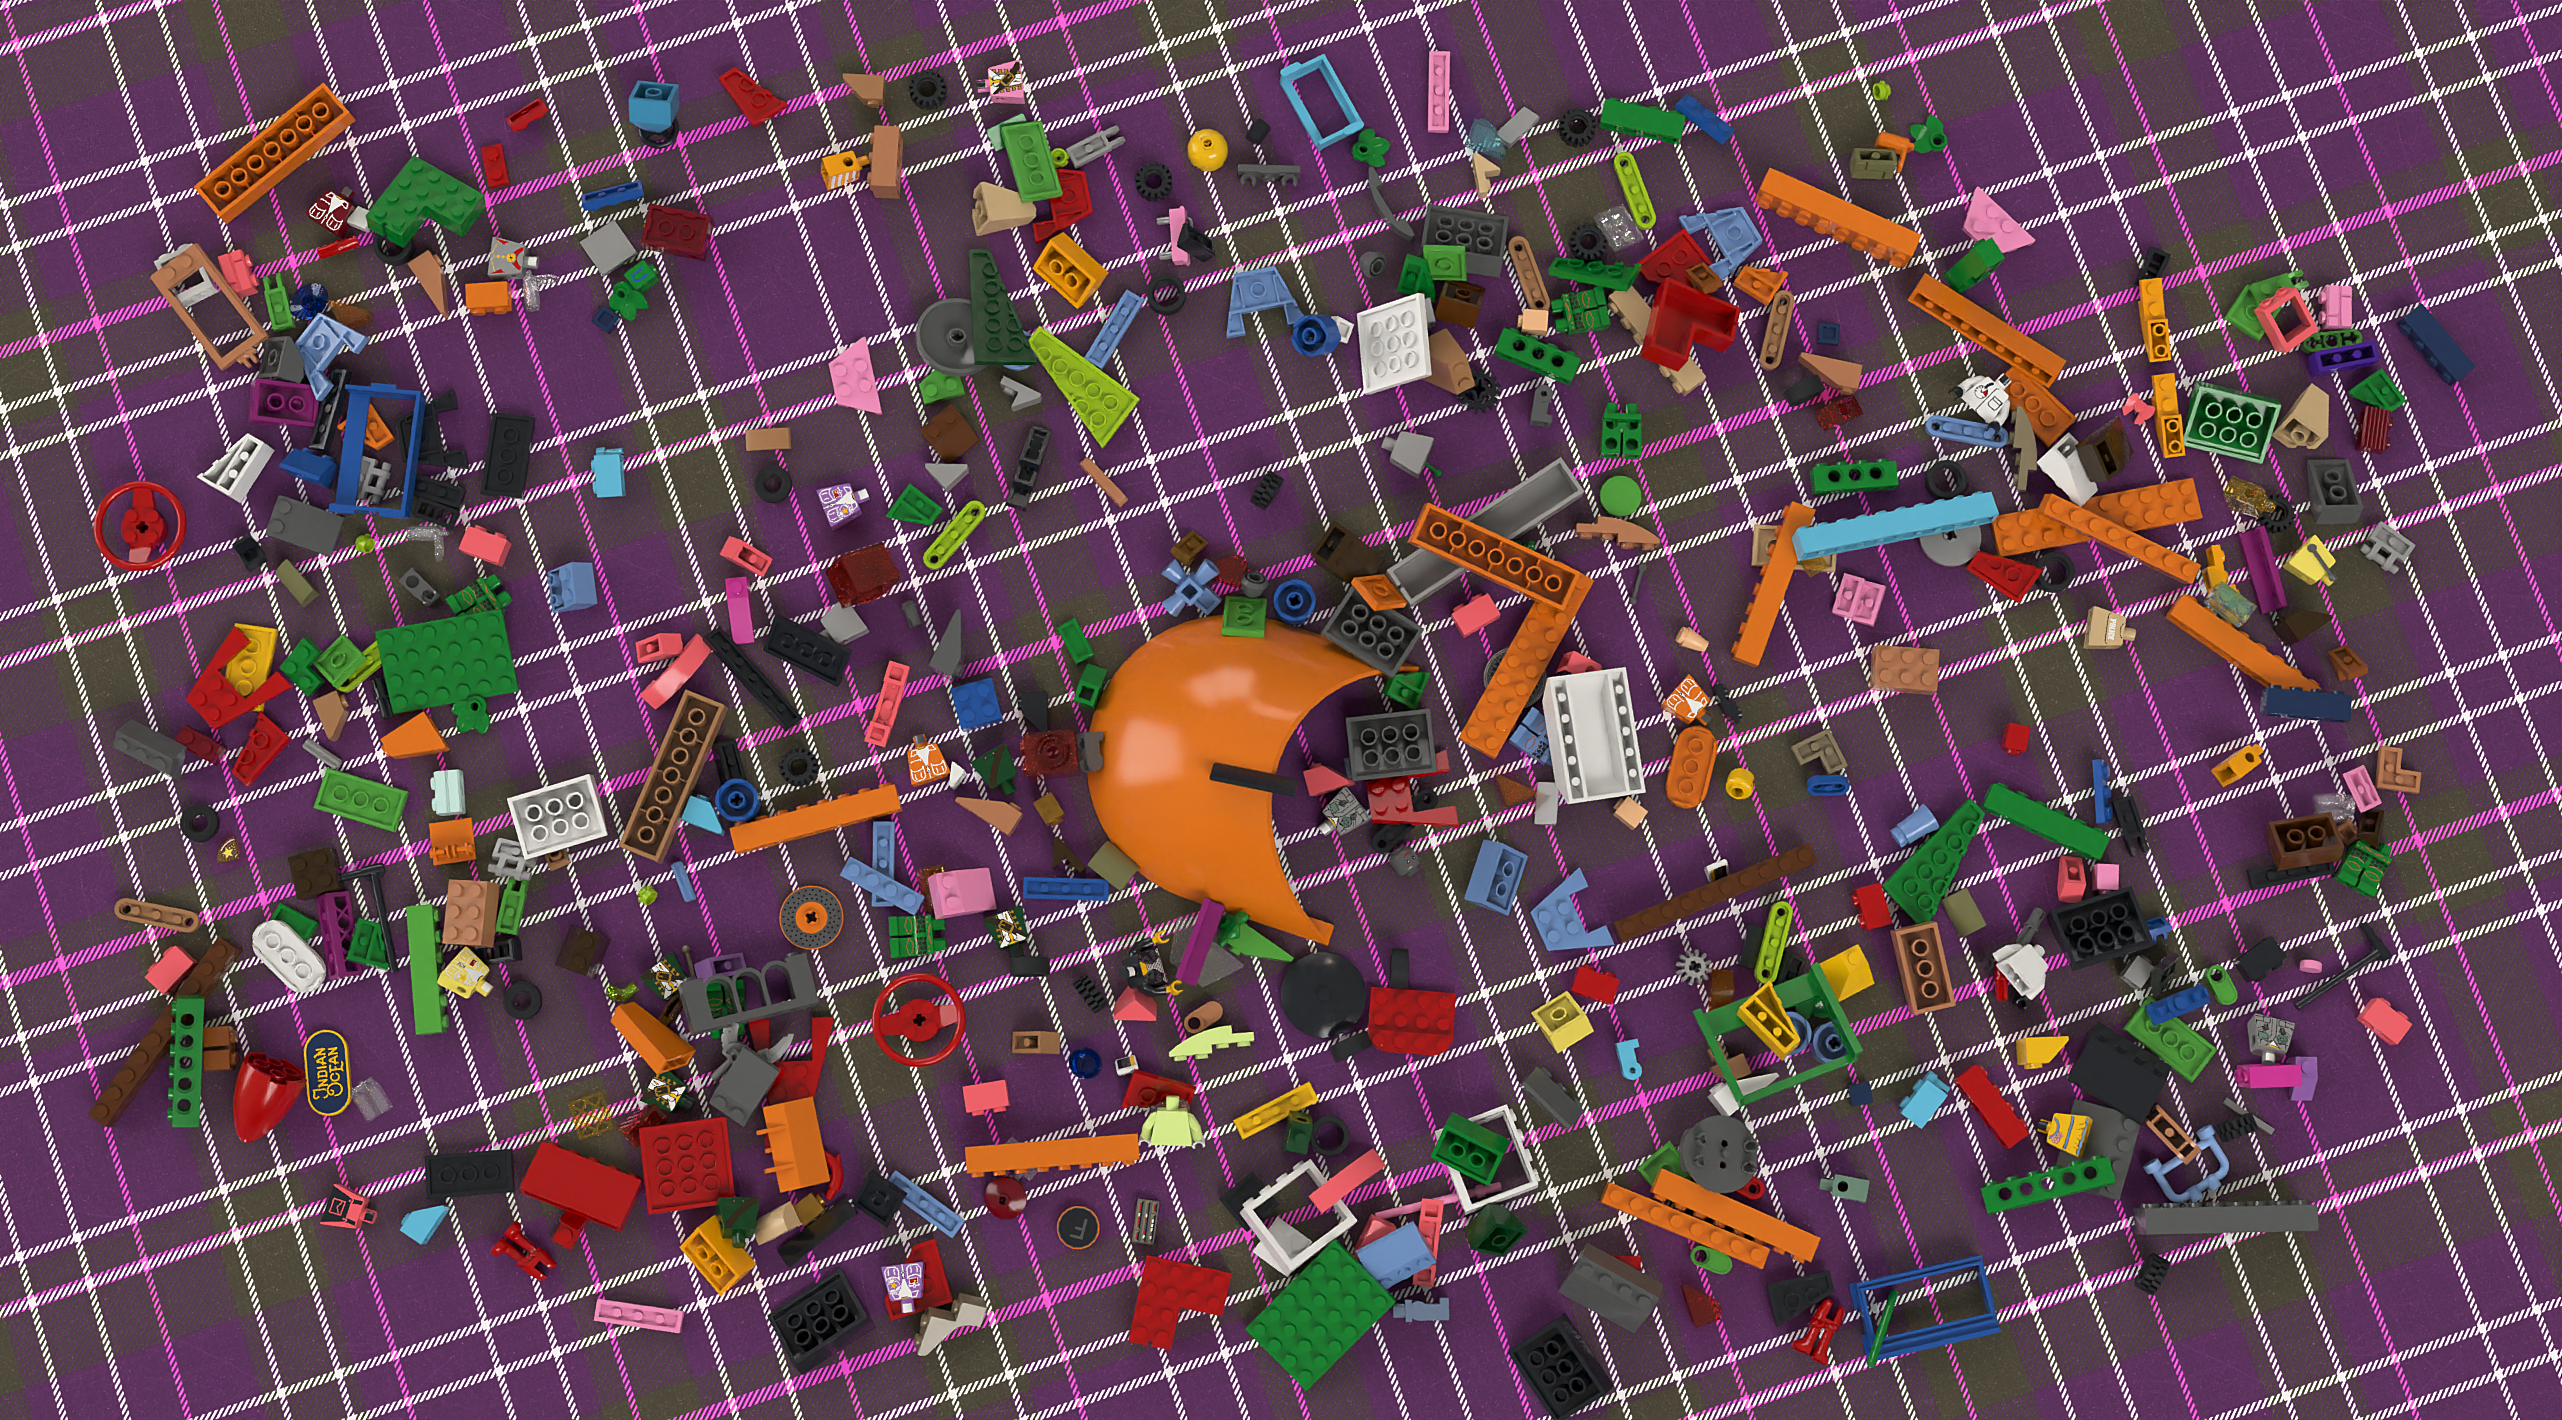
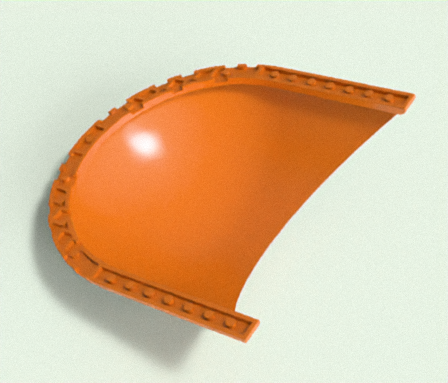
(1199, 703)

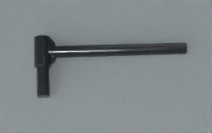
(373, 873)
(2378, 952)

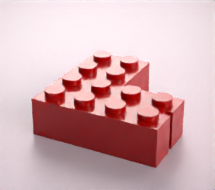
(1685, 316)
(1166, 1289)

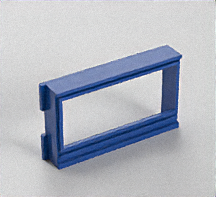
(354, 446)
(1934, 1335)

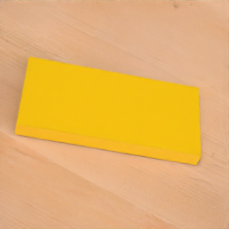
(254, 663)

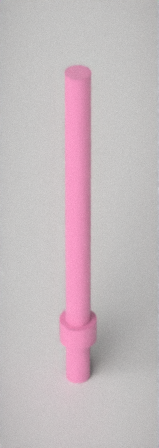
(1479, 1192)

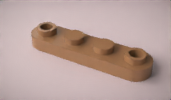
(1528, 274)
(1776, 330)
(157, 915)

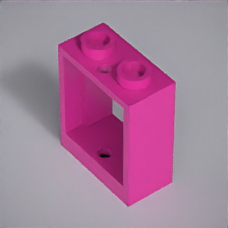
(2268, 1076)

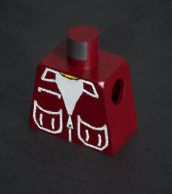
(333, 211)

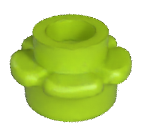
(1881, 91)
(1058, 152)
(365, 543)
(647, 895)

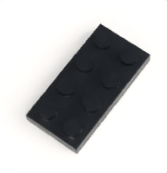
(507, 456)
(807, 650)
(469, 1174)

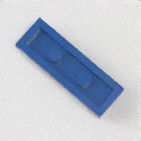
(1704, 119)
(612, 195)
(2102, 792)

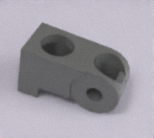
(1541, 400)
(419, 587)
(1089, 751)

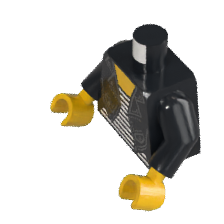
(1145, 969)

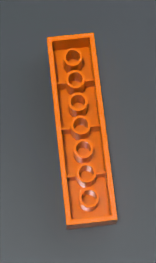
(274, 153)
(1837, 218)
(1494, 557)

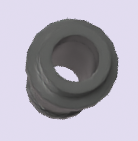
(911, 614)

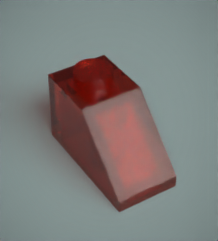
(1838, 413)
(1231, 570)
(643, 1118)
(1700, 1306)

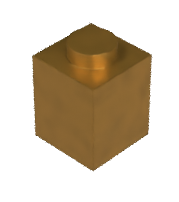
(1049, 810)
(810, 1208)

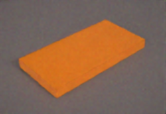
(2046, 414)

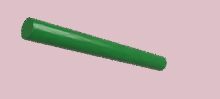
(1881, 1331)

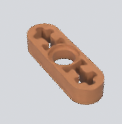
(1103, 482)

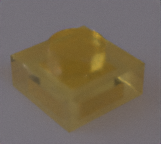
(1814, 565)

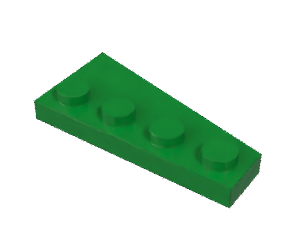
(1595, 273)

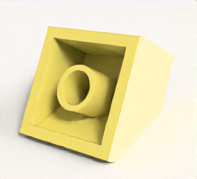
(1562, 1021)

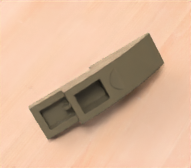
(2023, 440)

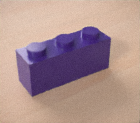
(2343, 358)

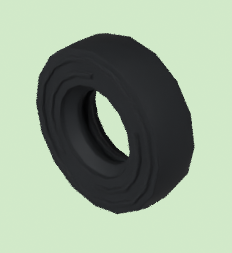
(764, 475)
(212, 826)
(513, 991)

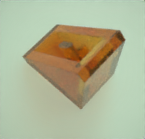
(350, 315)
(1512, 792)
(1721, 988)

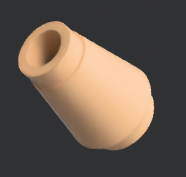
(1690, 639)

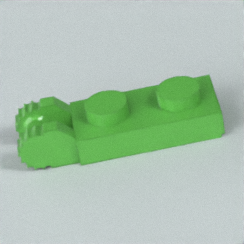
(2267, 288)
(278, 304)
(512, 907)

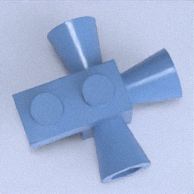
(1191, 587)

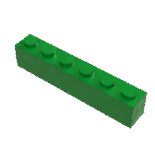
(2045, 822)

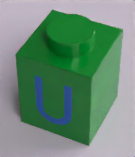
(642, 276)

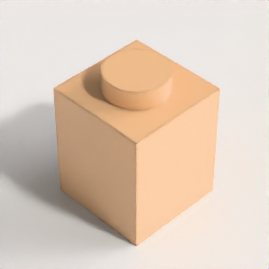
(1533, 322)
(1629, 812)

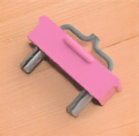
(1176, 220)

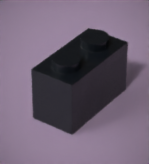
(2260, 959)

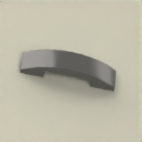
(1401, 227)

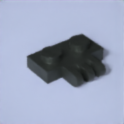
(2162, 972)

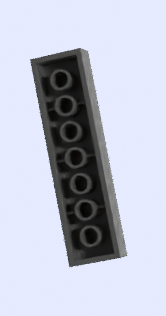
(2231, 1218)

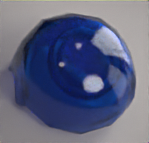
(1085, 1063)

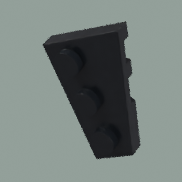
(1797, 1294)

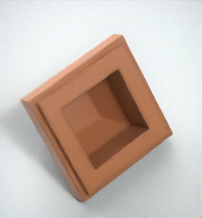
(2347, 832)

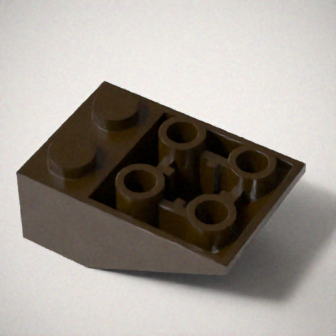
(2105, 451)
(1345, 555)

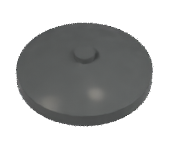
(946, 338)

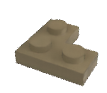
(1822, 746)

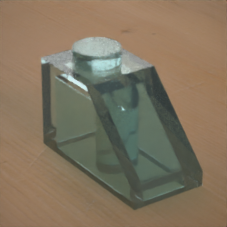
(1485, 139)

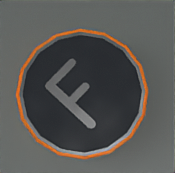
(1078, 1227)

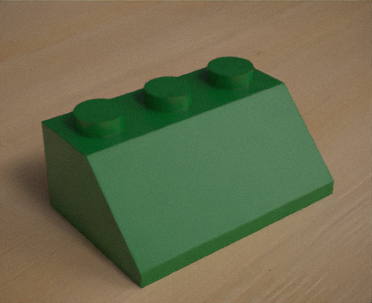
(1470, 1148)

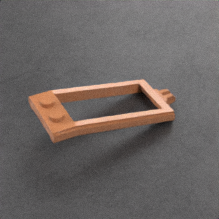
(180, 269)

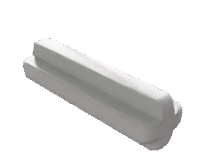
(322, 754)

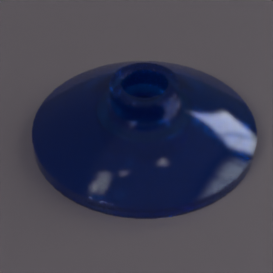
(308, 301)

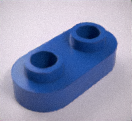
(1827, 785)

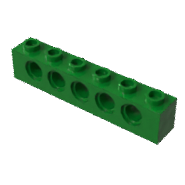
(191, 1115)
(1995, 1204)

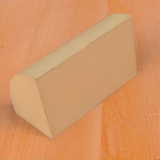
(776, 1223)

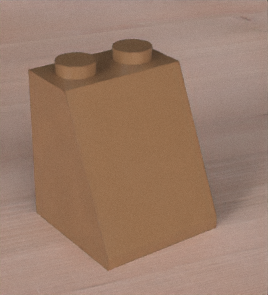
(1448, 364)

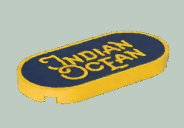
(327, 1072)

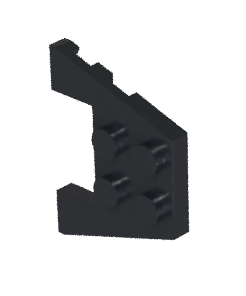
(431, 445)

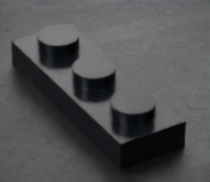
(437, 491)

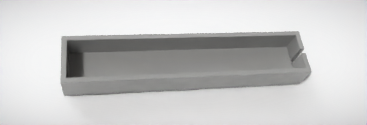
(1507, 516)

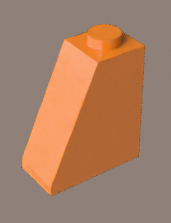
(414, 739)

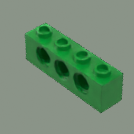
(1541, 366)
(1823, 486)

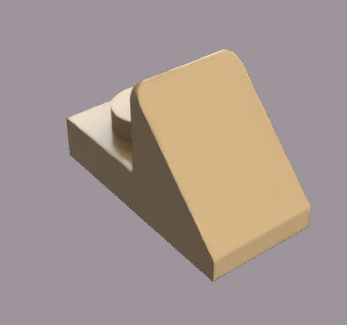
(1482, 169)

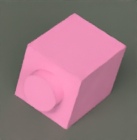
(2105, 878)

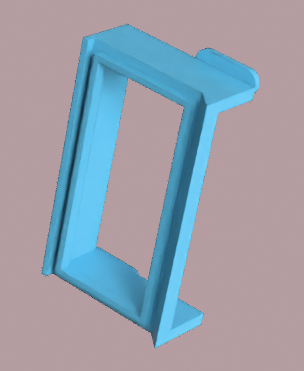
(1296, 71)

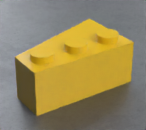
(1769, 1021)

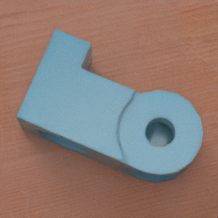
(1626, 1055)

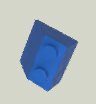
(310, 468)

